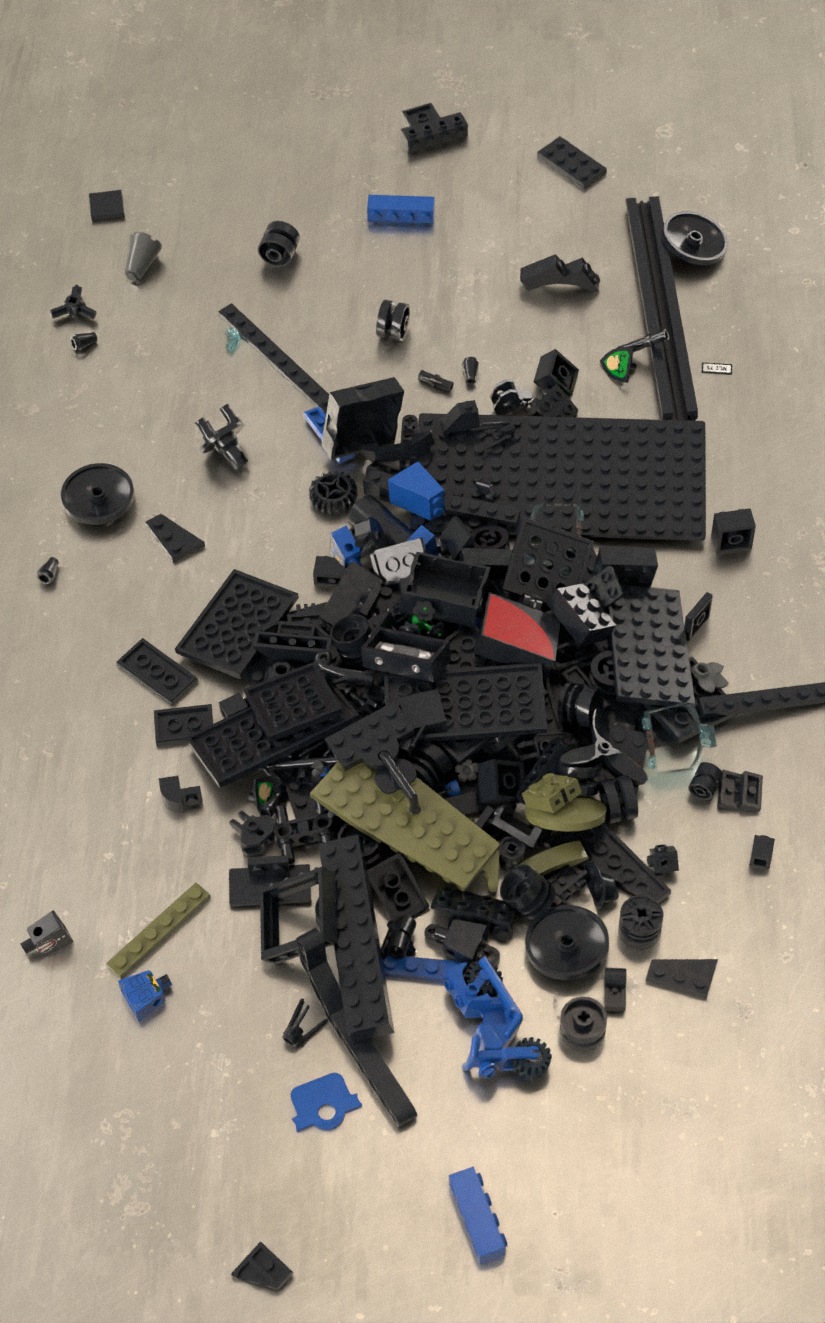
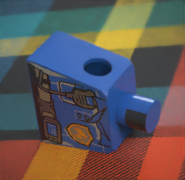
(343, 547)

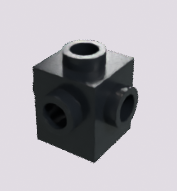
(663, 859)

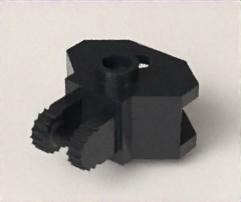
(510, 398)
(369, 536)
(254, 832)

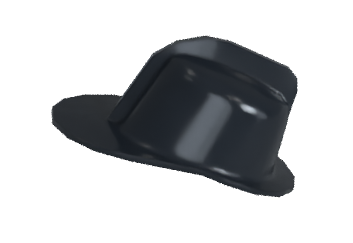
(600, 886)

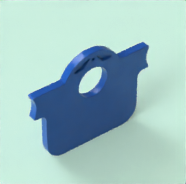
(320, 1092)

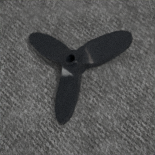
(603, 752)

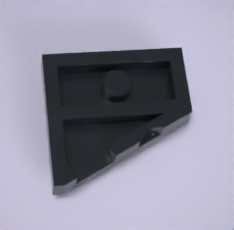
(263, 1268)

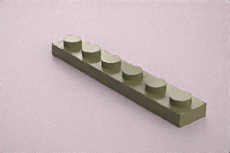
(158, 930)

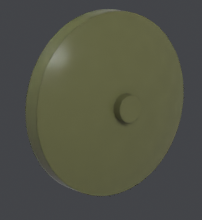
(575, 815)

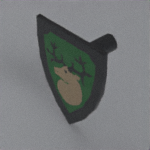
(618, 363)
(262, 791)

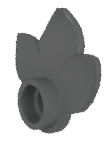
(709, 676)

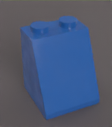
(417, 492)

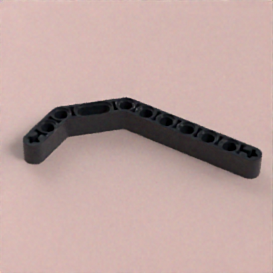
(315, 963)

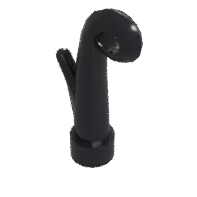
(345, 675)

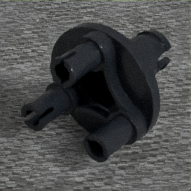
(224, 439)

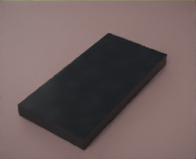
(157, 671)

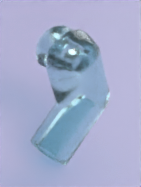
(234, 338)

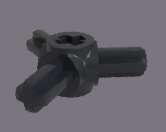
(74, 306)

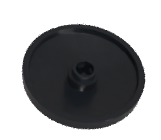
(694, 238)
(97, 493)
(567, 942)

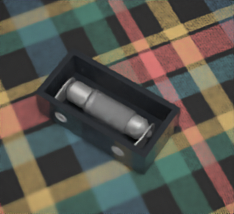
(406, 654)

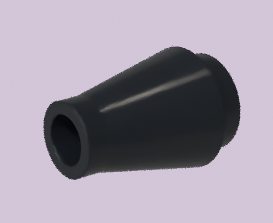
(81, 341)
(470, 368)
(47, 572)

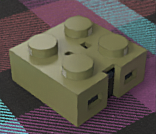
(551, 792)

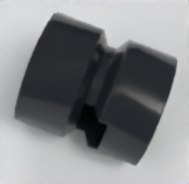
(705, 781)
(511, 853)

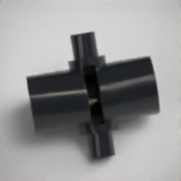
(399, 938)

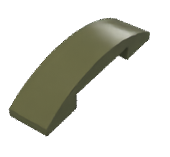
(557, 857)

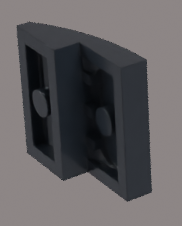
(740, 791)

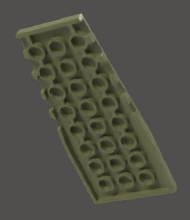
(435, 837)

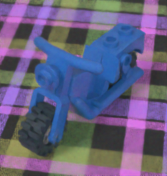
(479, 998)

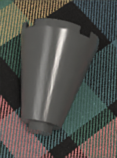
(140, 254)

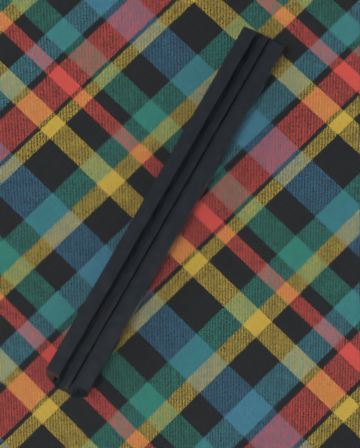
(661, 310)

